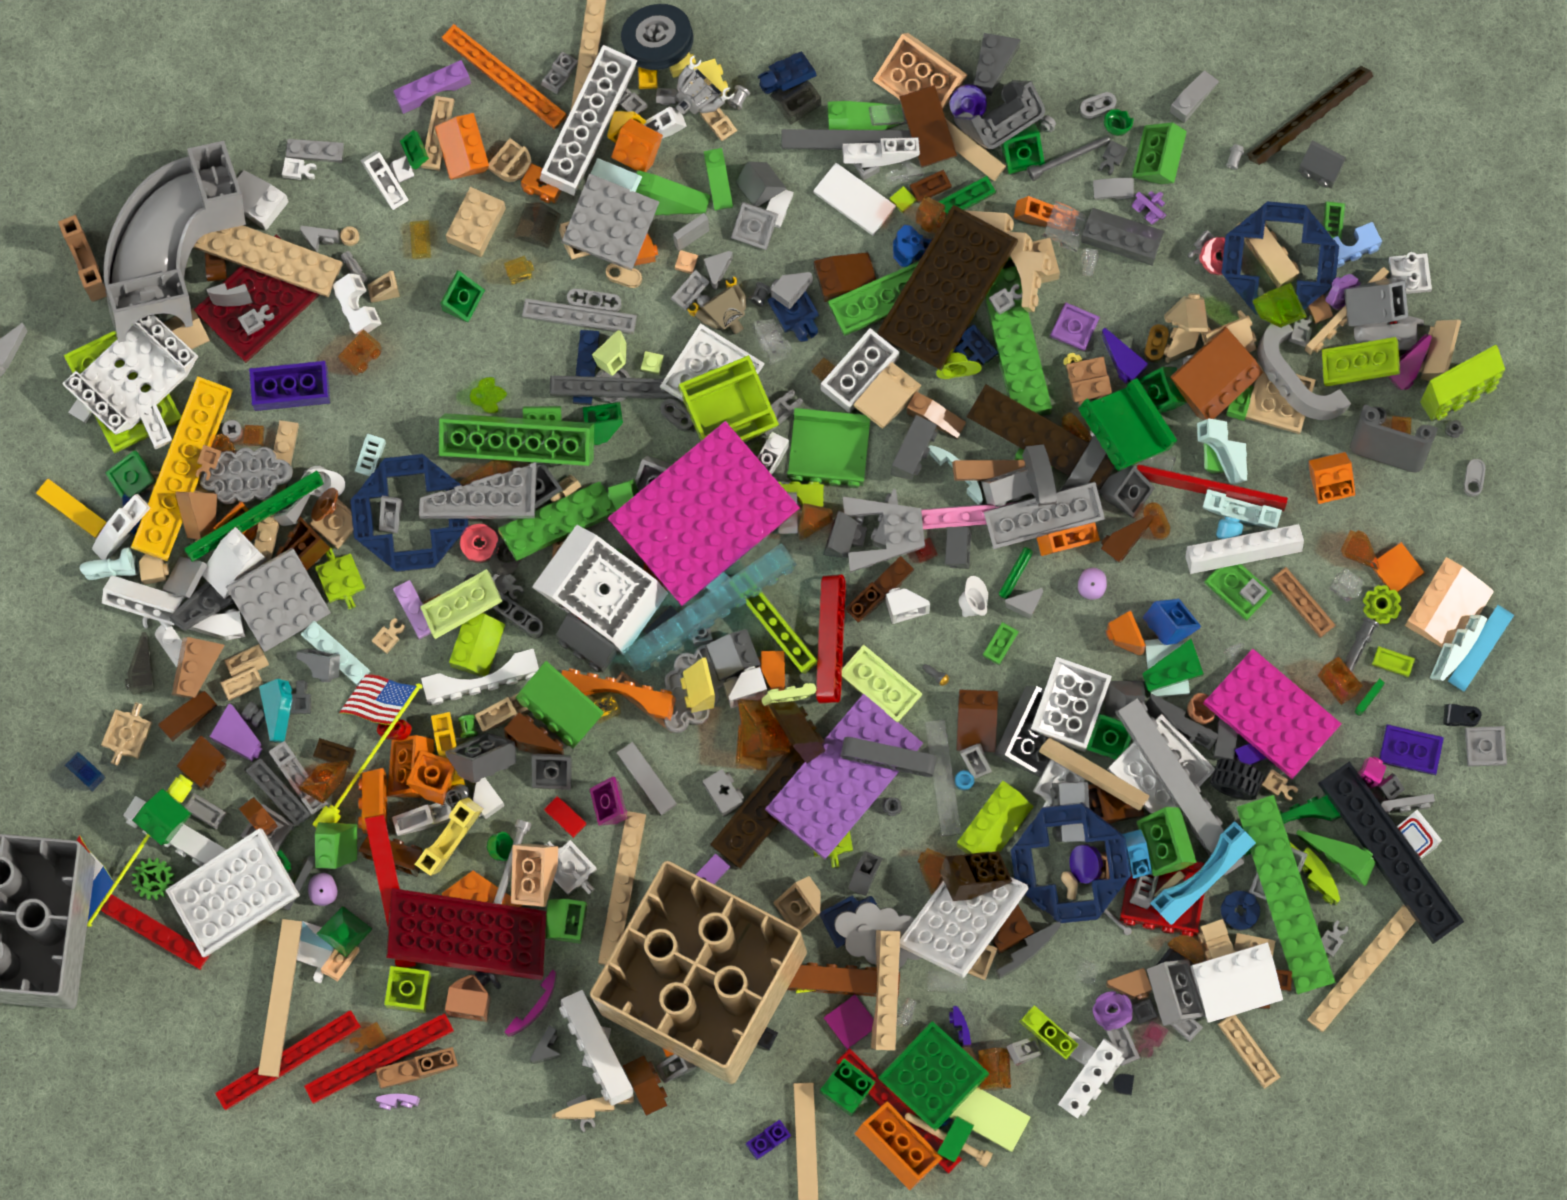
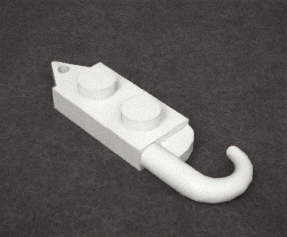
(168, 639)

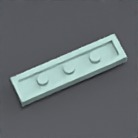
(325, 642)

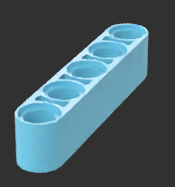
(1482, 647)

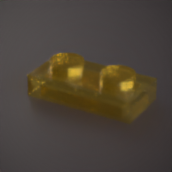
(420, 239)

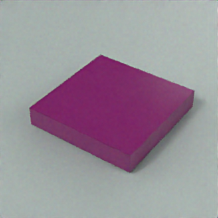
(850, 1022)

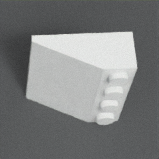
(1071, 704)
(1237, 982)

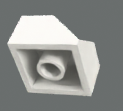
(748, 686)

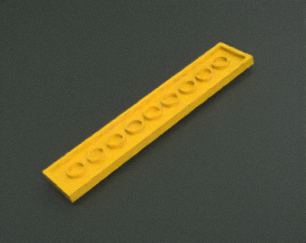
(178, 474)

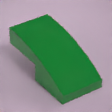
(955, 1139)

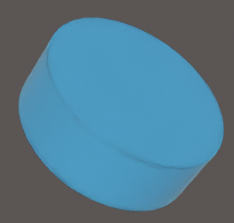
(964, 780)

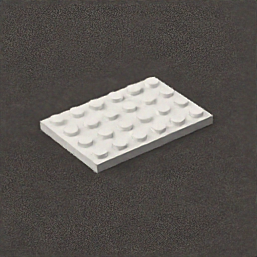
(232, 892)
(959, 931)

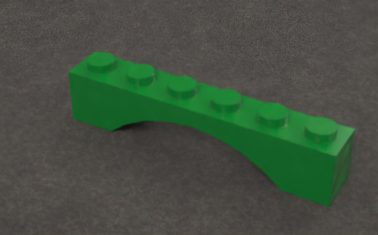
(1315, 808)

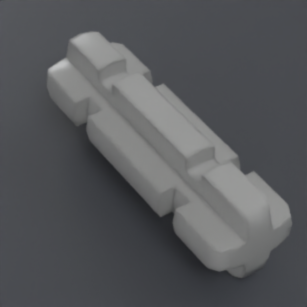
(353, 266)

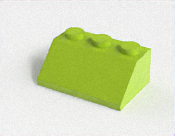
(477, 645)

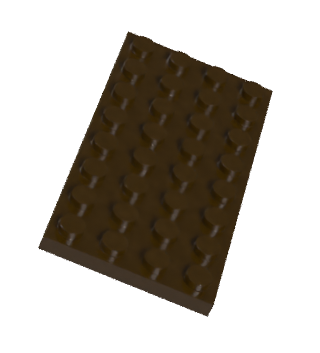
(947, 287)

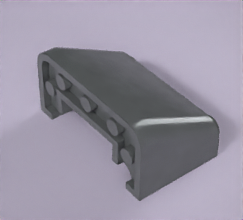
(1018, 112)
(1390, 445)

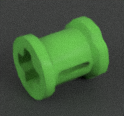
(467, 726)

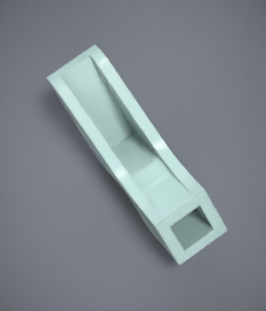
(1230, 453)

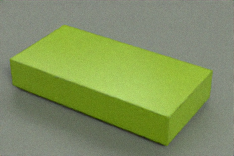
(1393, 661)

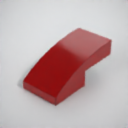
(565, 817)

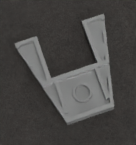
(902, 530)

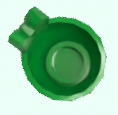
(499, 846)

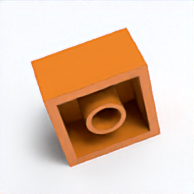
(637, 146)

